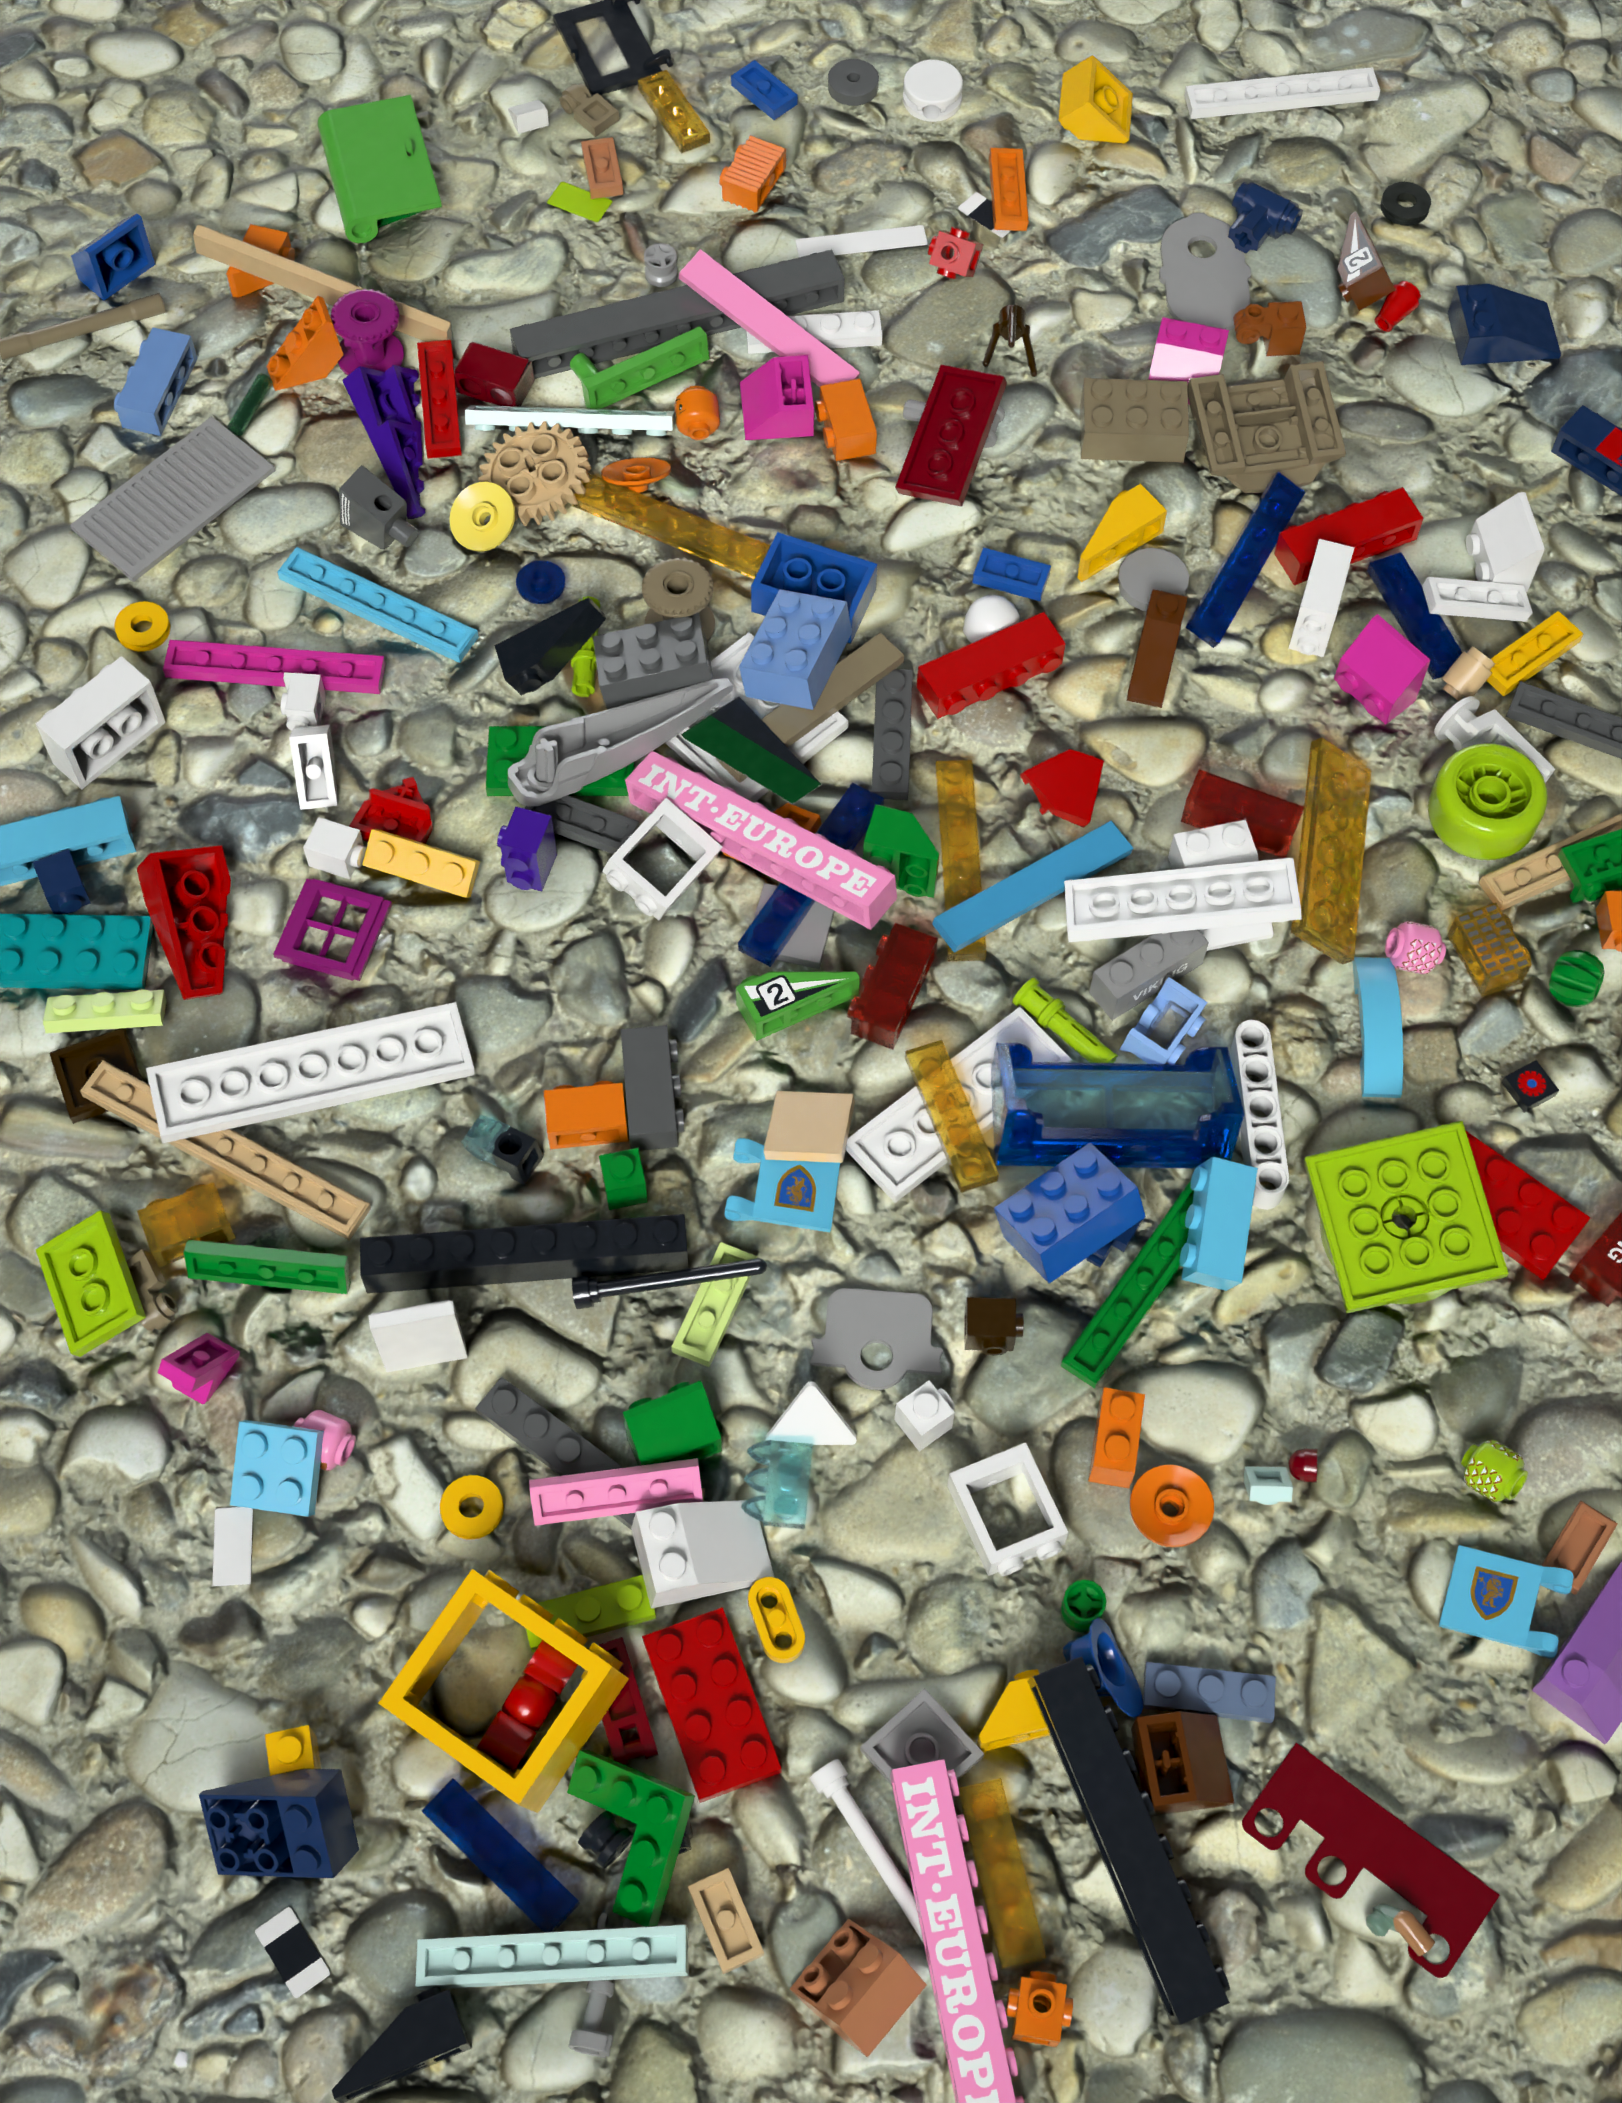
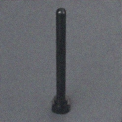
(590, 1291)

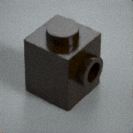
(992, 1325)

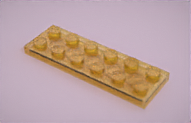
(1332, 850)

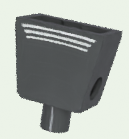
(374, 511)

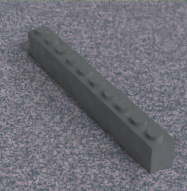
(655, 318)

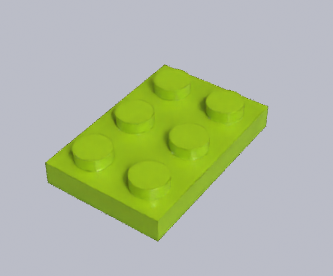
(90, 1283)

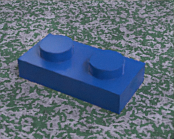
(764, 90)
(1011, 574)

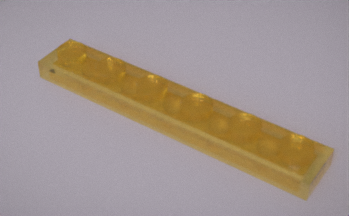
(672, 526)
(959, 844)

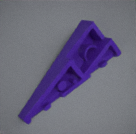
(388, 414)

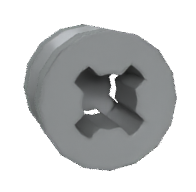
(660, 265)

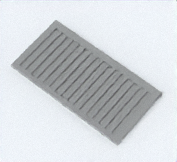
(172, 498)

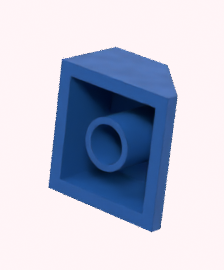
(114, 257)

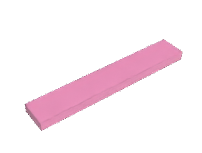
(763, 319)

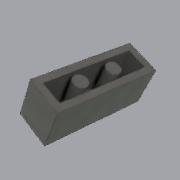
(651, 1088)

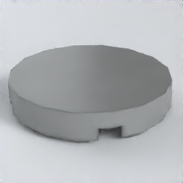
(1151, 570)

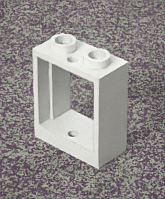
(1321, 598)
(681, 831)
(990, 1472)

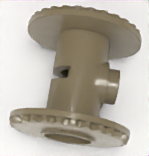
(679, 590)

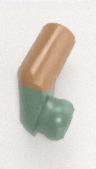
(1401, 1921)

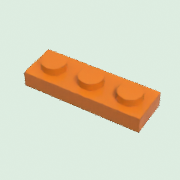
(1008, 189)

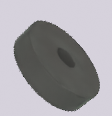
(853, 82)

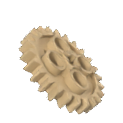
(538, 470)

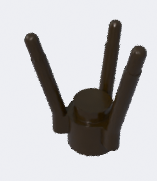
(1011, 328)

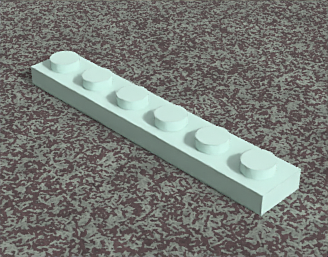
(585, 420)
(552, 1957)

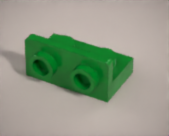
(1594, 866)

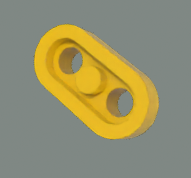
(776, 1621)

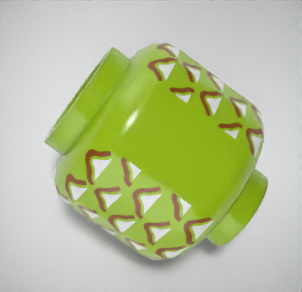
(1494, 1470)

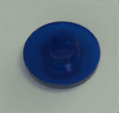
(540, 582)

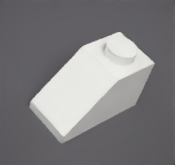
(314, 766)

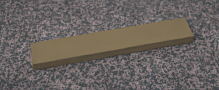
(845, 683)

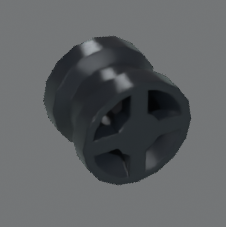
(605, 1839)

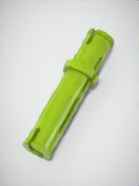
(585, 665)

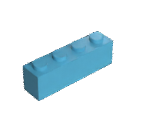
(88, 831)

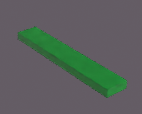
(1131, 1297)

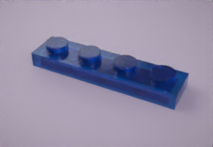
(1409, 606)
(500, 1857)

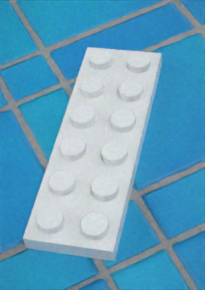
(1182, 900)
(900, 1142)

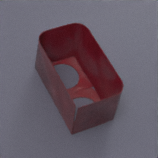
(493, 375)

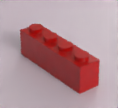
(1367, 526)
(990, 665)

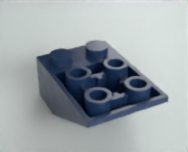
(281, 1825)

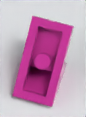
(199, 1366)

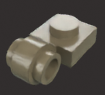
(591, 112)
(148, 1281)

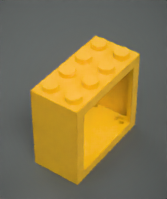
(569, 1731)

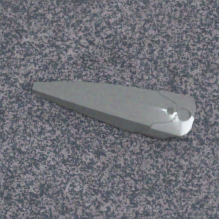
(601, 743)

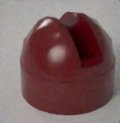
(1304, 1465)

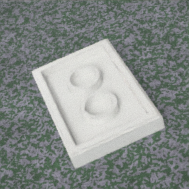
(418, 1335)

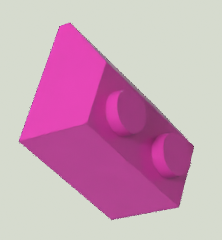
(1187, 351)
(1382, 670)

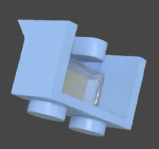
(1165, 1025)

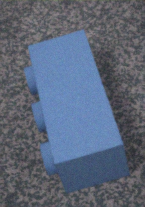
(155, 381)

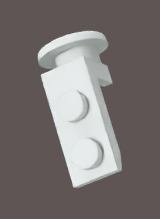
(1466, 729)

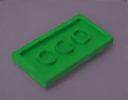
(512, 743)

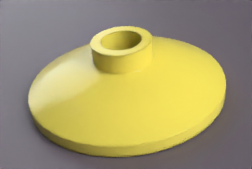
(473, 507)

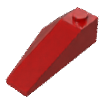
(188, 909)

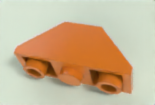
(308, 350)

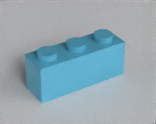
(1218, 1223)

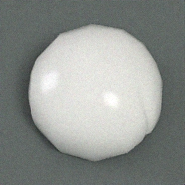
(989, 616)

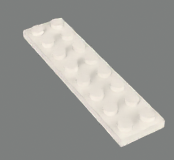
(309, 1072)

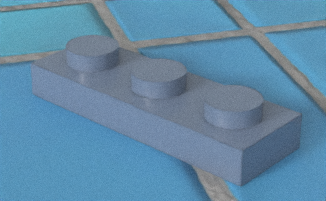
(1209, 1692)

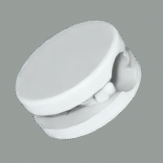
(932, 90)

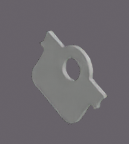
(883, 1317)

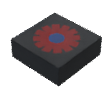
(1530, 1086)

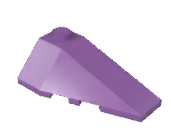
(1587, 1670)

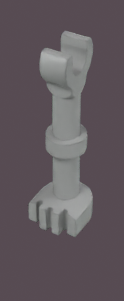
(589, 2038)

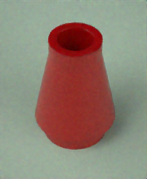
(1398, 305)

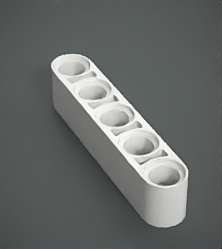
(1262, 1097)

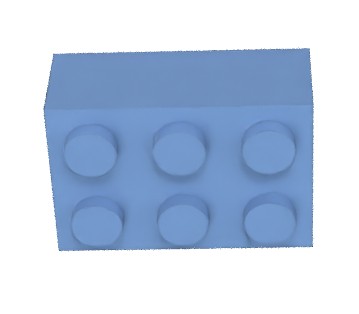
(796, 649)

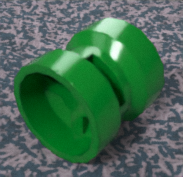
(1085, 1597)

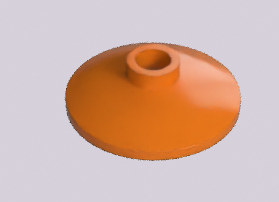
(636, 472)
(1178, 1488)

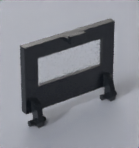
(608, 46)

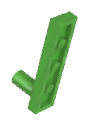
(641, 370)

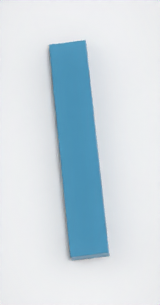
(1031, 886)

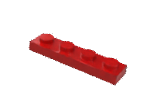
(439, 399)

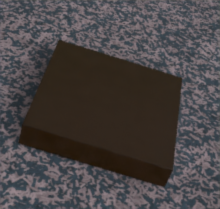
(79, 1061)

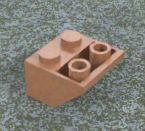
(858, 1986)

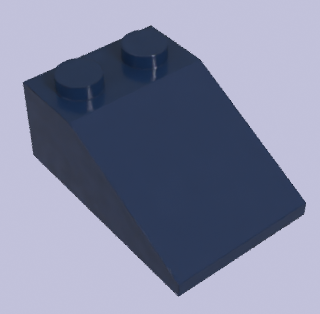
(1500, 326)

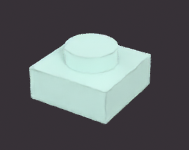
(1268, 1484)

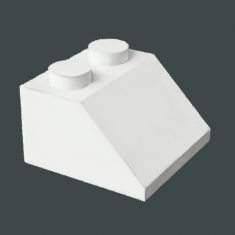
(1506, 543)

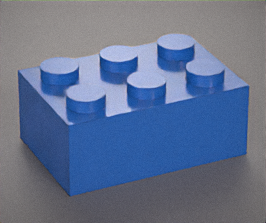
(816, 571)
(1070, 1212)

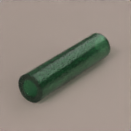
(250, 404)

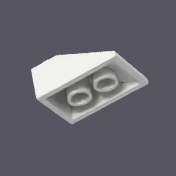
(1219, 846)
(698, 1550)

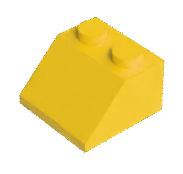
(1095, 103)

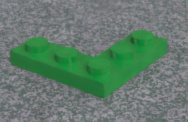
(661, 1821)

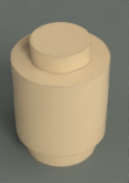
(1467, 674)

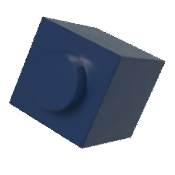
(61, 883)

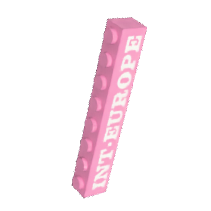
(767, 841)
(952, 1934)

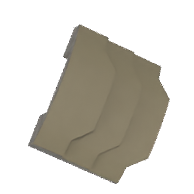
(1267, 427)

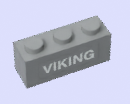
(1145, 969)

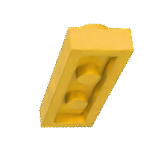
(1533, 652)
(421, 863)

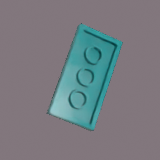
(74, 951)

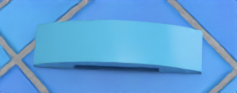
(1380, 1027)

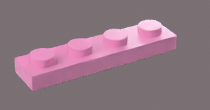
(614, 1491)

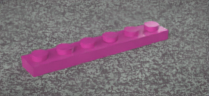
(267, 665)

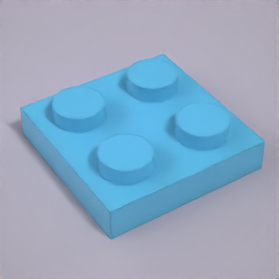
(276, 1468)

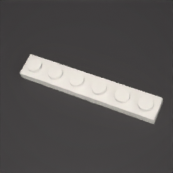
(1282, 93)

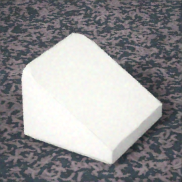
(529, 116)

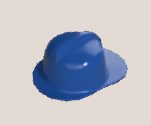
(1112, 1669)

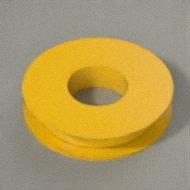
(146, 640)
(477, 1526)

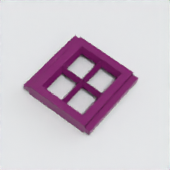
(364, 939)

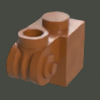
(1279, 324)

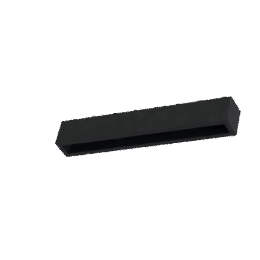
(523, 1253)
(1128, 1841)

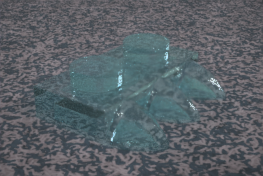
(783, 1483)

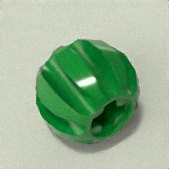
(1576, 978)

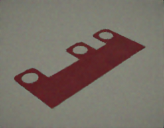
(1373, 1839)

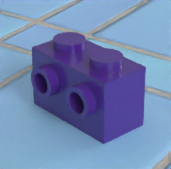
(527, 849)

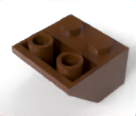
(1182, 1762)

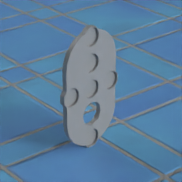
(1203, 288)

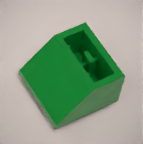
(904, 849)
(672, 1426)

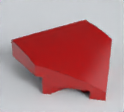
(1066, 785)
(395, 811)

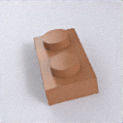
(602, 168)

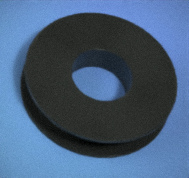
(1405, 215)

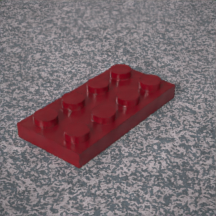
(951, 435)

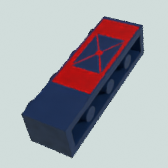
(1592, 447)

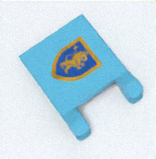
(786, 1191)
(1497, 1599)

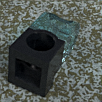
(503, 1147)

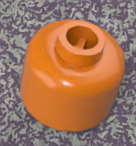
(697, 412)

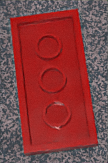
(1528, 1217)
(711, 1705)

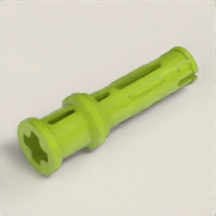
(1051, 1014)

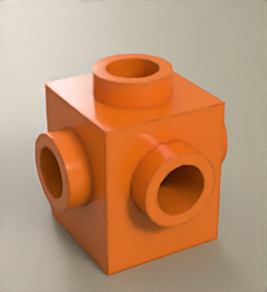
(1033, 2025)

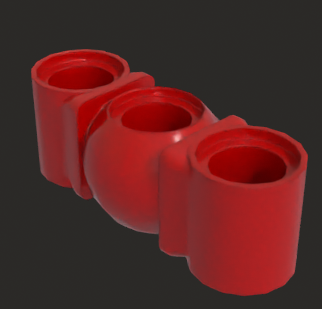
(527, 1705)

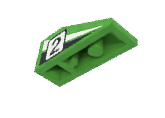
(786, 998)

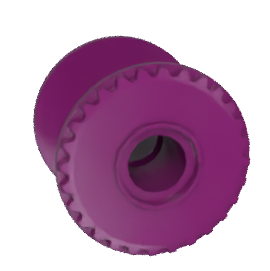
(366, 325)

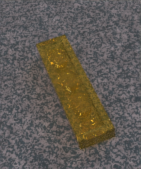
(951, 1116)
(1001, 1874)

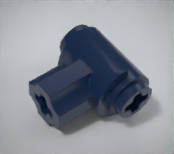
(1261, 215)

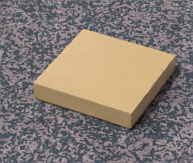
(809, 1126)

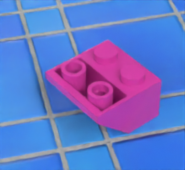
(778, 400)

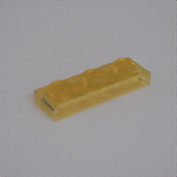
(674, 111)

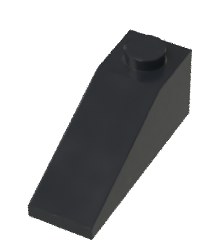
(546, 647)
(413, 2041)

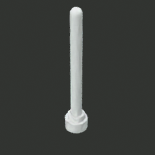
(832, 1782)

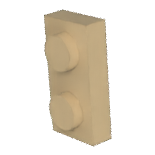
(725, 1921)

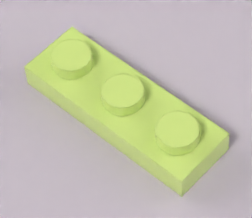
(104, 1011)
(711, 1311)

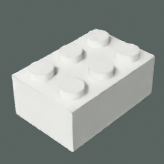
(101, 722)

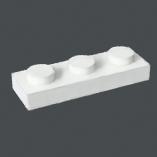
(1477, 599)

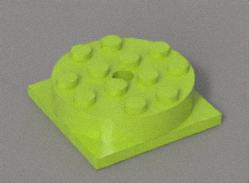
(1415, 1175)

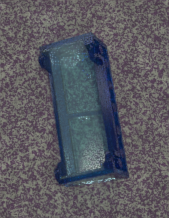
(1125, 1110)

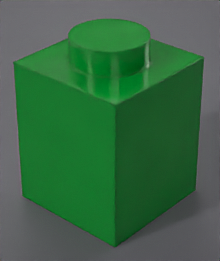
(623, 1178)

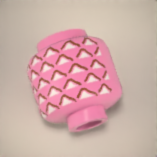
(1415, 947)

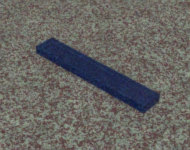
(1245, 560)

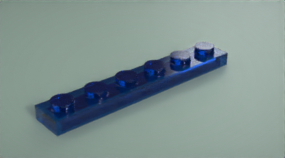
(788, 907)

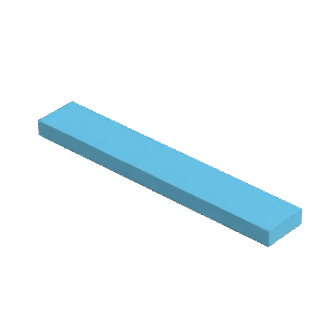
(378, 604)

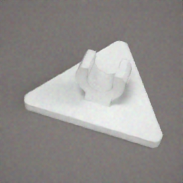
(812, 1421)

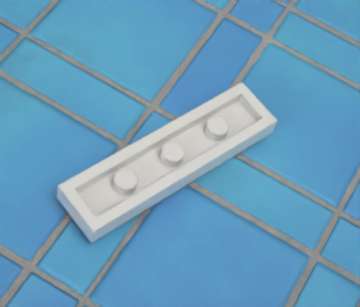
(834, 330)

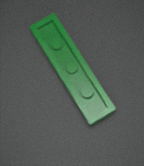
(267, 1266)

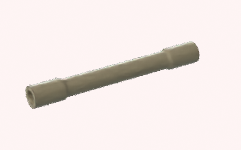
(134, 310)

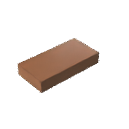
(1580, 1543)

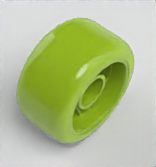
(1487, 801)

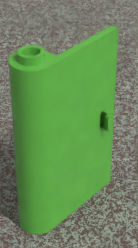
(371, 165)

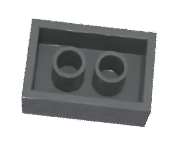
(651, 660)

